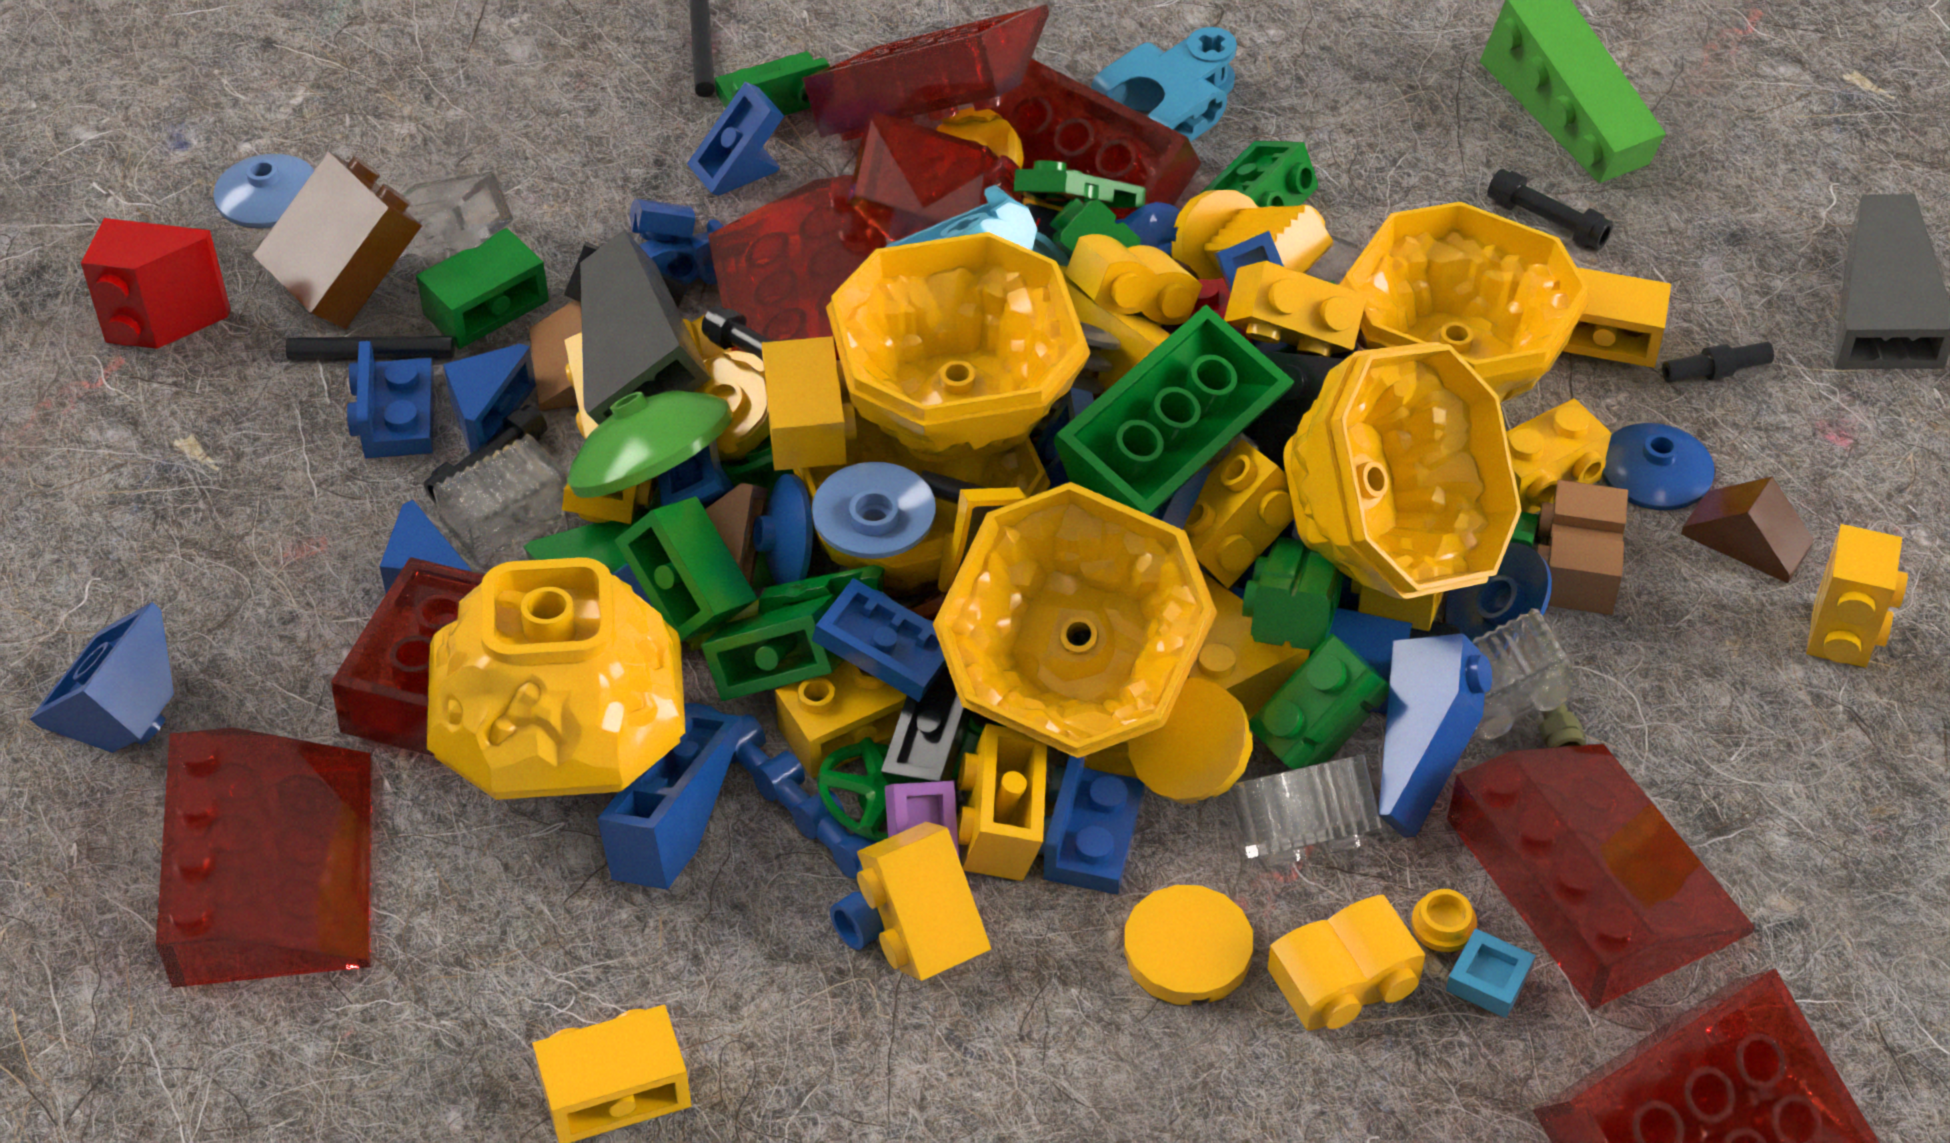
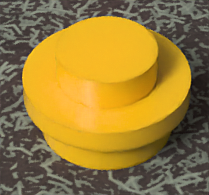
(1443, 920)

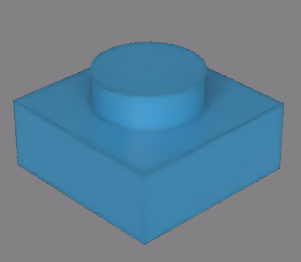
(1490, 973)

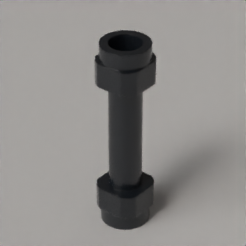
(1588, 228)
(729, 329)
(516, 425)

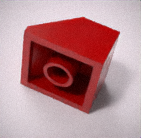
(153, 282)

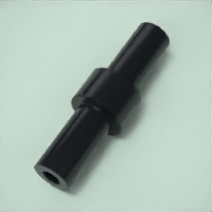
(1718, 362)

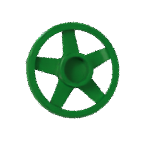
(870, 787)

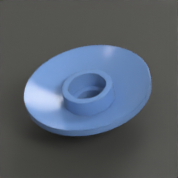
(260, 189)
(873, 510)

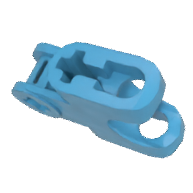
(1179, 86)

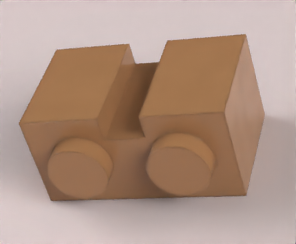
(1584, 545)

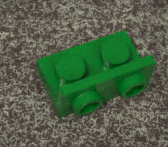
(778, 79)
(1270, 174)

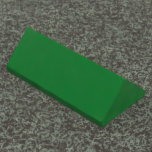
(1170, 414)

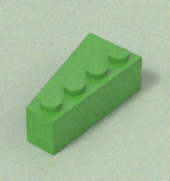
(1572, 86)

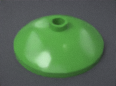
(646, 440)

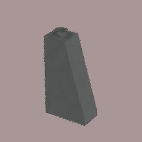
(1892, 291)
(631, 330)

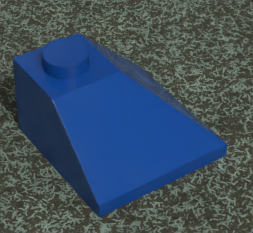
(114, 685)

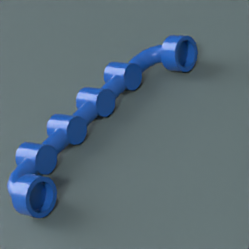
(780, 780)

